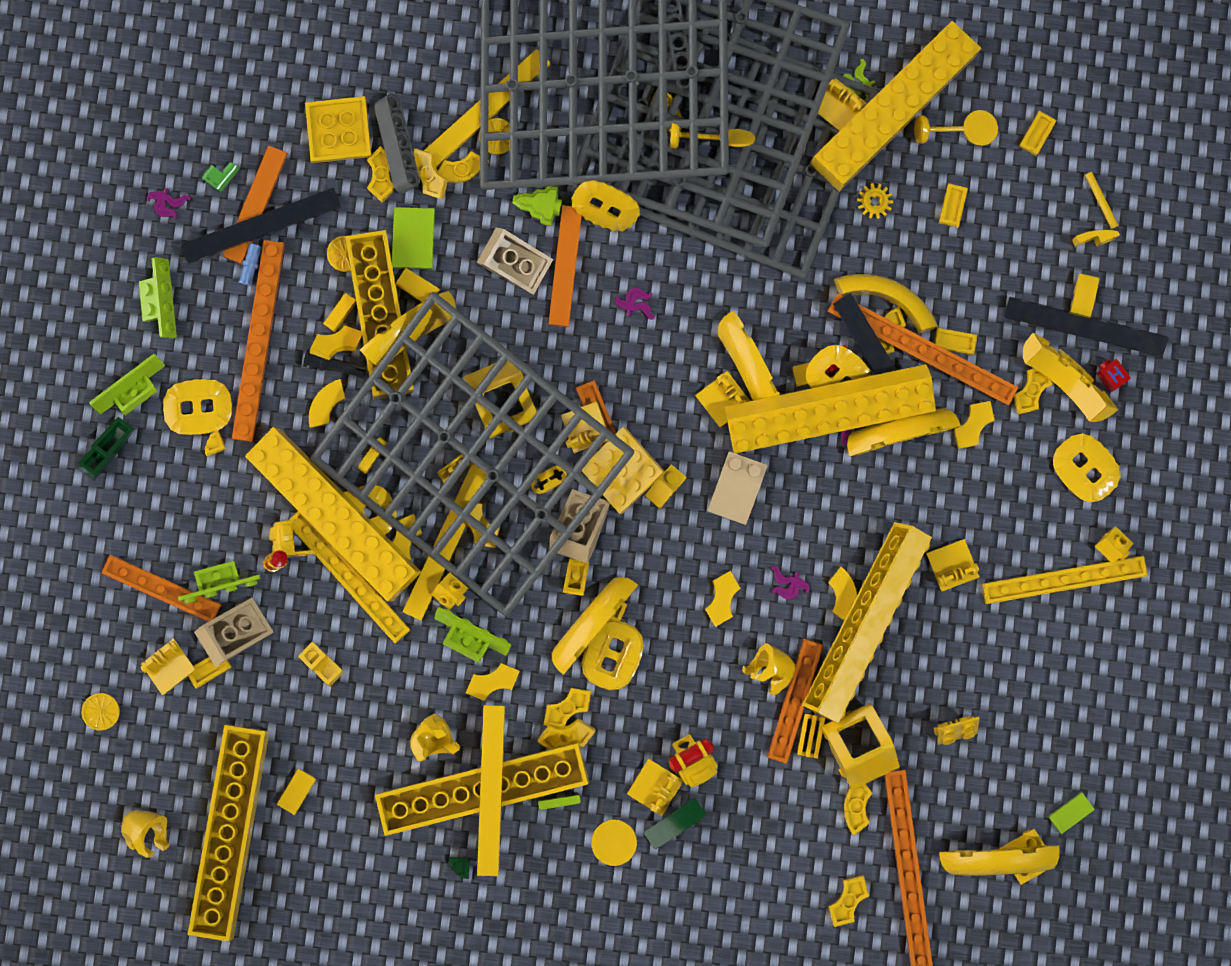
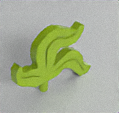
(859, 75)

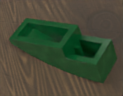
(105, 448)
(675, 823)

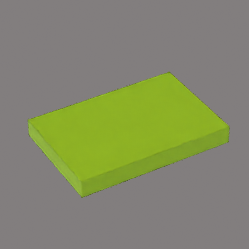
(413, 238)

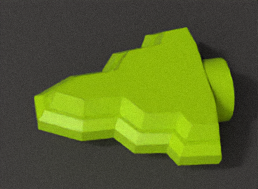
(541, 204)

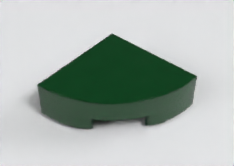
(460, 866)

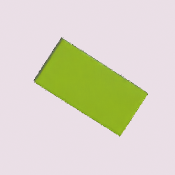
(560, 801)
(1071, 813)

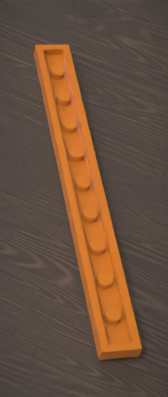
(258, 341)
(936, 356)
(908, 868)

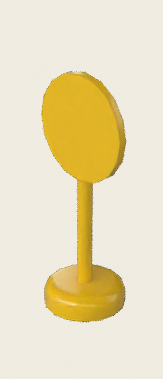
(978, 127)
(736, 137)

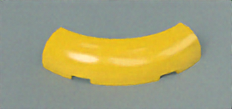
(891, 291)
(434, 318)
(746, 357)
(1069, 377)
(900, 430)
(591, 622)
(1000, 860)

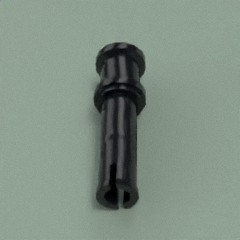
(334, 365)

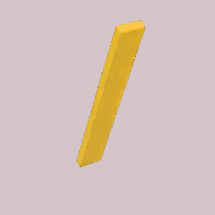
(470, 122)
(432, 570)
(350, 579)
(1064, 580)
(491, 790)

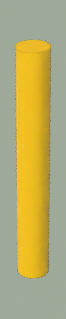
(1101, 200)

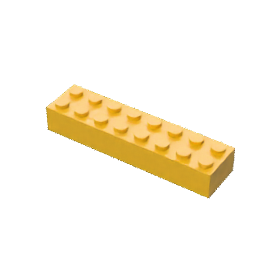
(376, 300)

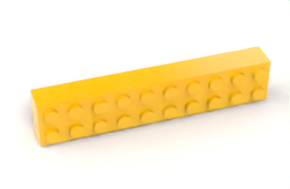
(895, 106)
(830, 408)
(333, 514)
(867, 621)
(460, 792)
(228, 833)

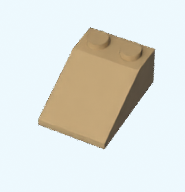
(514, 260)
(737, 488)
(584, 538)
(233, 632)

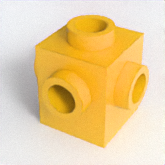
(450, 591)

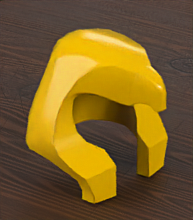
(777, 665)
(432, 738)
(137, 824)

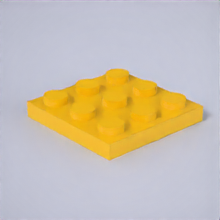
(338, 129)
(632, 480)

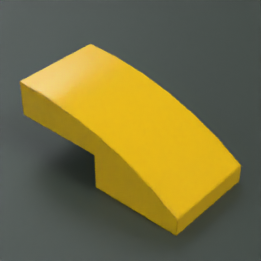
(1099, 236)
(1084, 294)
(321, 663)

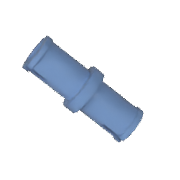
(250, 264)

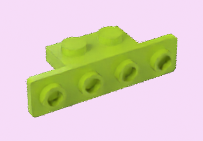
(158, 299)
(131, 388)
(216, 579)
(468, 638)

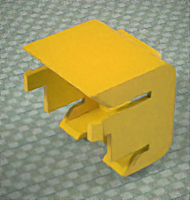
(507, 374)
(869, 765)

